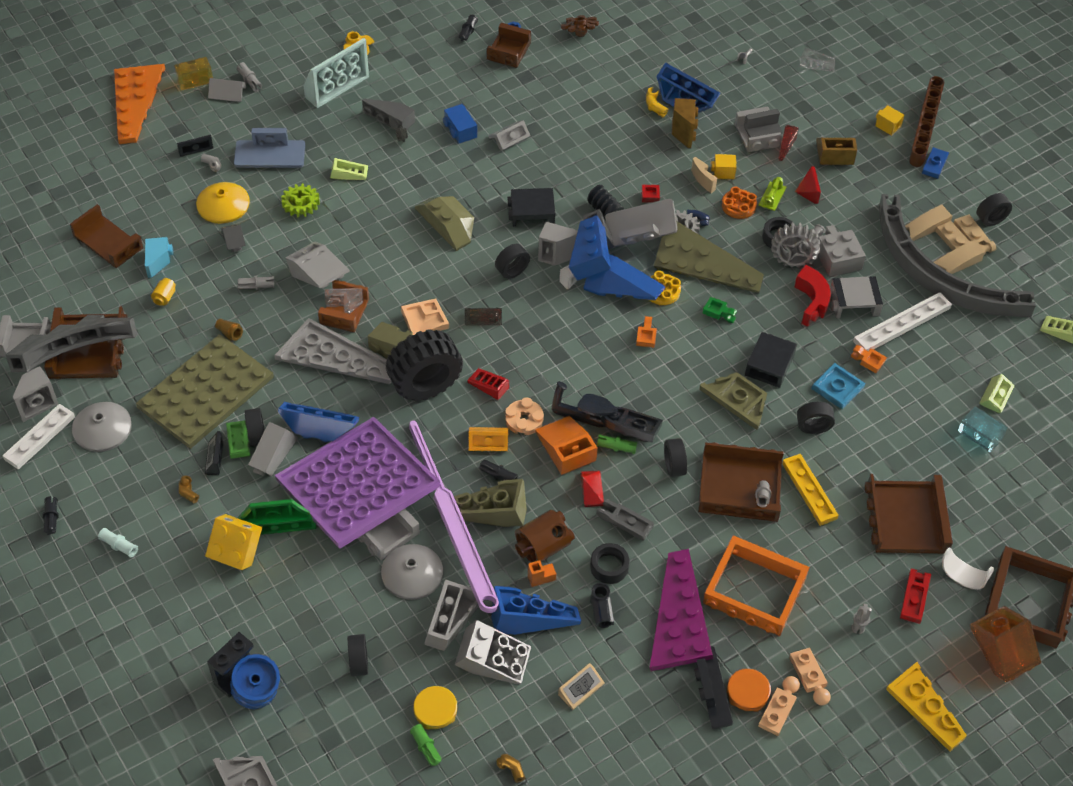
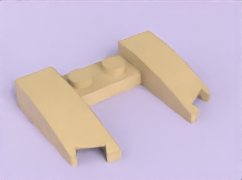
(938, 220)

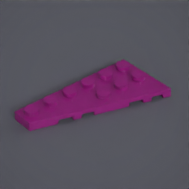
(680, 626)

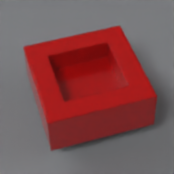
(650, 193)

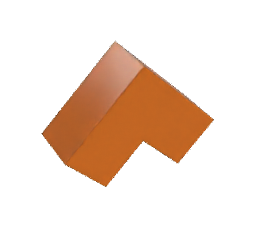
(540, 574)

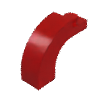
(818, 289)

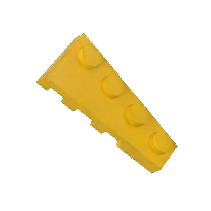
(920, 699)

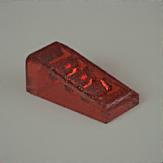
(789, 137)

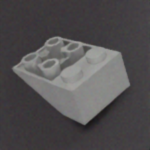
(316, 265)
(492, 653)

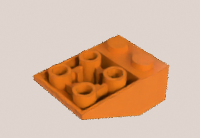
(567, 444)

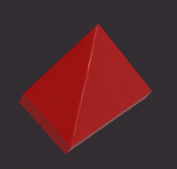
(809, 186)
(592, 488)

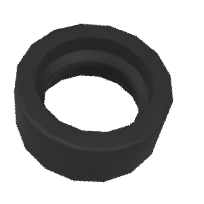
(994, 209)
(772, 224)
(507, 255)
(815, 409)
(254, 425)
(675, 457)
(606, 576)
(357, 655)

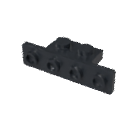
(713, 691)

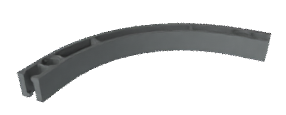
(938, 280)

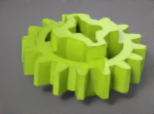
(300, 200)

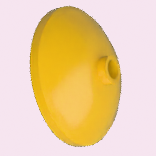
(222, 202)

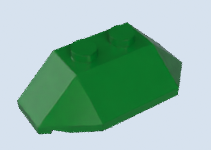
(278, 516)

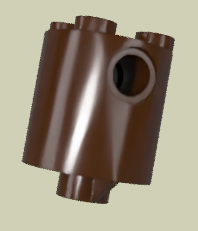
(543, 536)

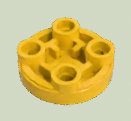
(672, 288)
(435, 707)

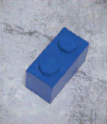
(460, 123)

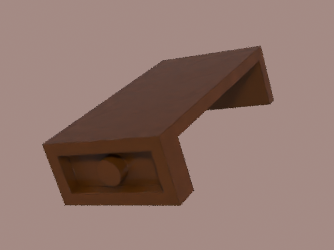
(105, 237)

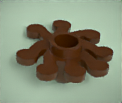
(580, 25)

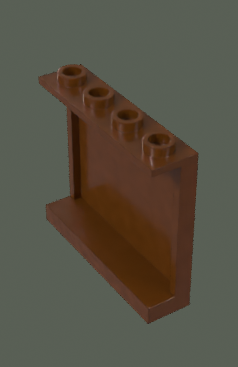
(88, 361)
(732, 478)
(908, 516)

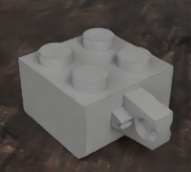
(840, 252)

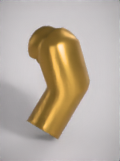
(185, 489)
(513, 764)

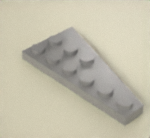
(329, 351)

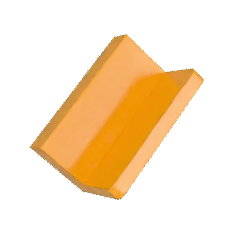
(488, 439)

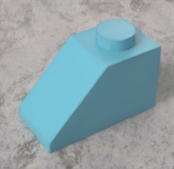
(157, 255)

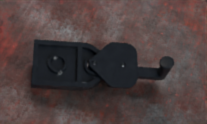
(619, 419)

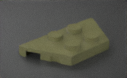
(738, 397)

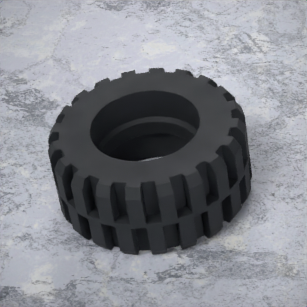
(424, 365)

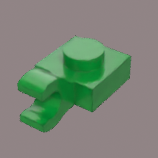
(717, 309)

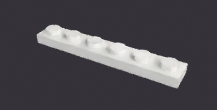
(903, 322)

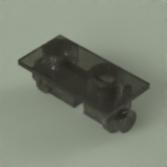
(483, 316)

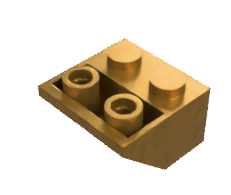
(684, 121)
(836, 151)

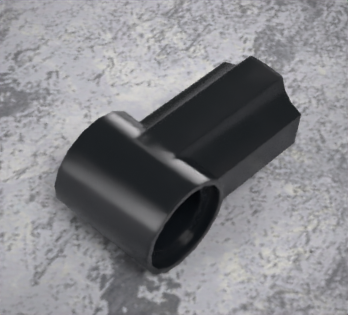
(602, 606)

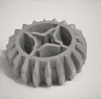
(799, 253)

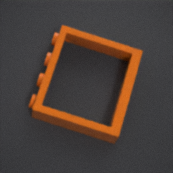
(765, 559)

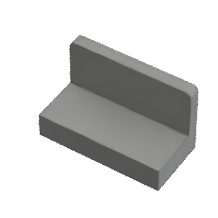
(226, 89)
(510, 134)

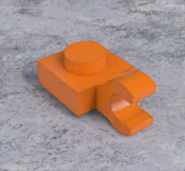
(646, 335)
(869, 359)

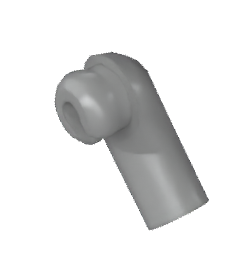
(214, 162)

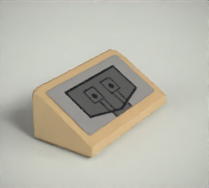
(580, 686)

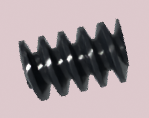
(602, 200)

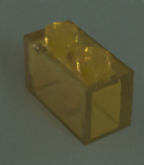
(193, 73)

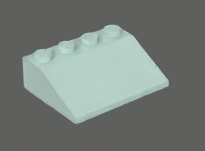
(337, 74)

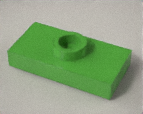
(238, 439)

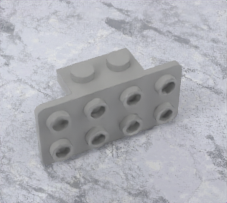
(642, 222)

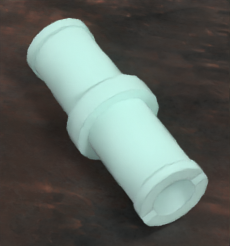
(118, 542)

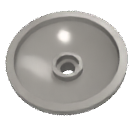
(102, 433)
(412, 581)

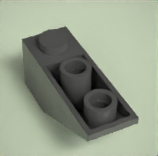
(389, 112)

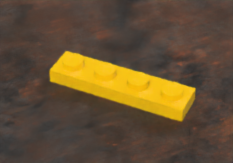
(810, 489)

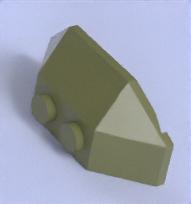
(448, 219)

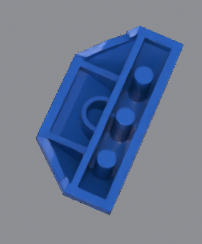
(678, 84)
(316, 422)

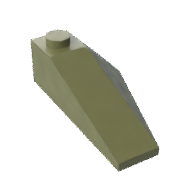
(498, 505)

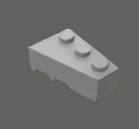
(451, 614)

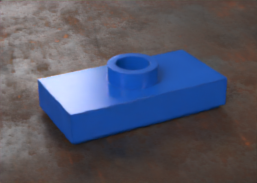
(935, 163)

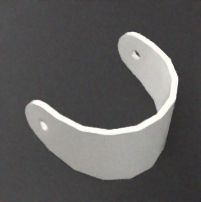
(964, 573)

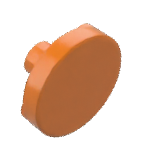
(739, 203)
(748, 690)

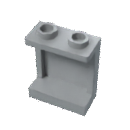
(14, 333)
(391, 534)

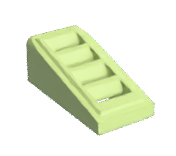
(342, 170)
(1066, 334)

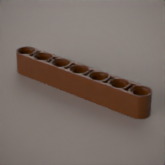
(926, 121)

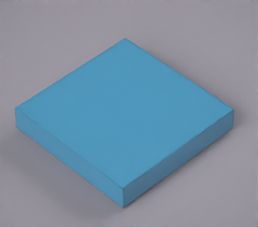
(838, 386)

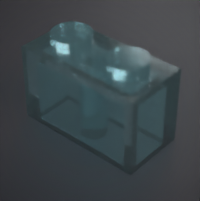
(982, 429)

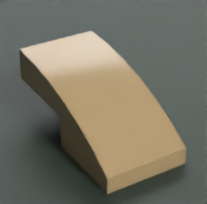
(701, 174)

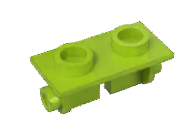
(773, 194)

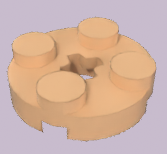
(524, 407)

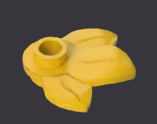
(353, 37)

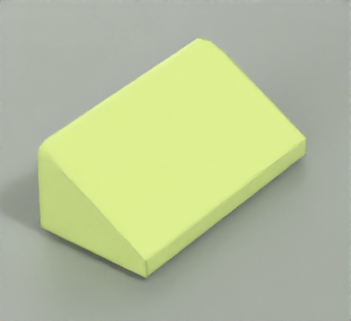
(997, 393)

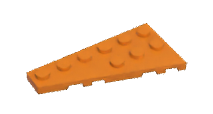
(134, 95)

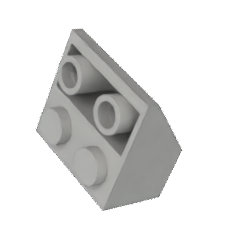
(556, 244)

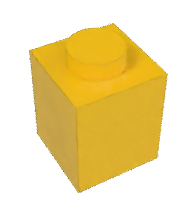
(889, 120)
(724, 166)

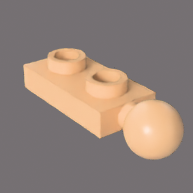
(811, 675)
(780, 706)

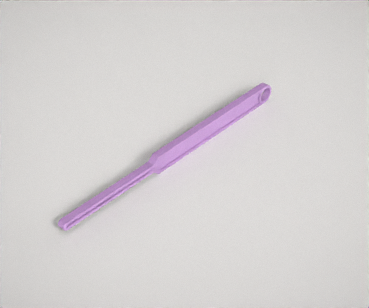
(458, 531)

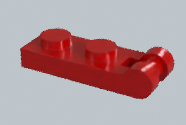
(915, 596)

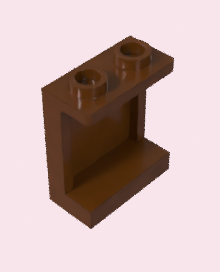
(509, 45)

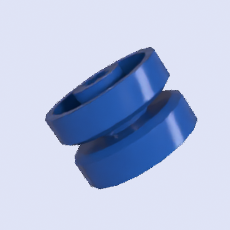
(259, 669)

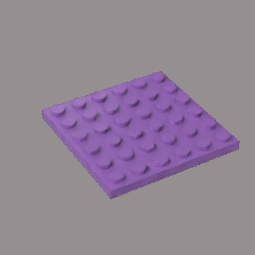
(357, 481)

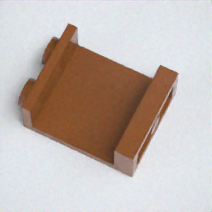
(336, 317)

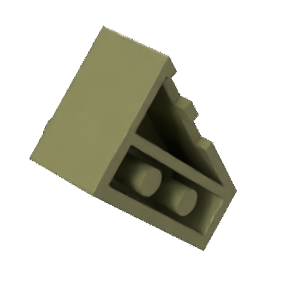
(385, 338)

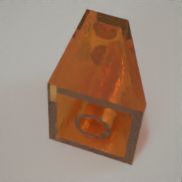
(1007, 643)

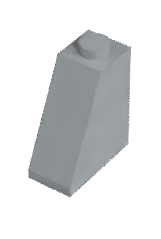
(272, 449)

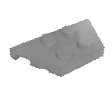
(244, 771)

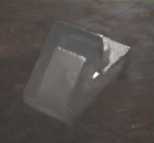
(349, 298)

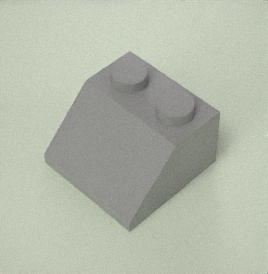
(34, 394)

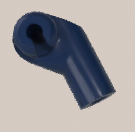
(704, 218)

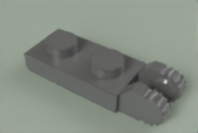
(626, 519)

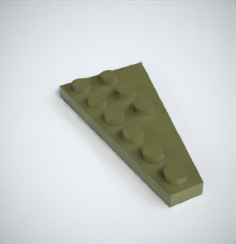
(699, 258)

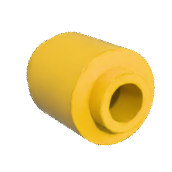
(163, 292)

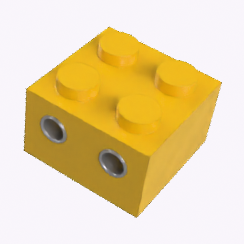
(233, 541)

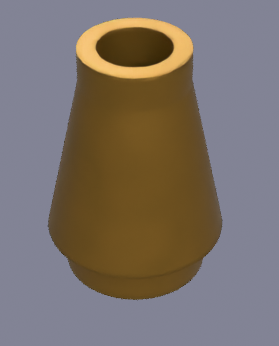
(231, 330)

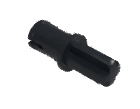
(468, 27)
(497, 471)
(50, 515)

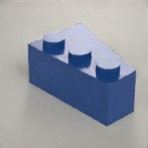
(590, 249)

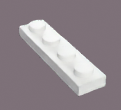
(38, 436)

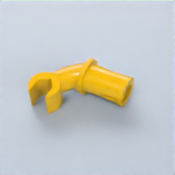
(653, 105)

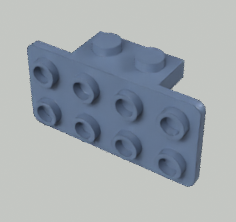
(269, 150)

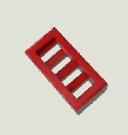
(495, 392)

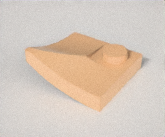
(424, 316)

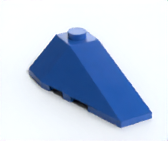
(623, 280)
(525, 613)

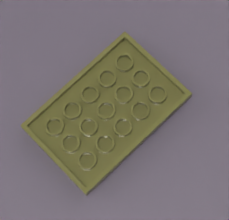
(204, 391)

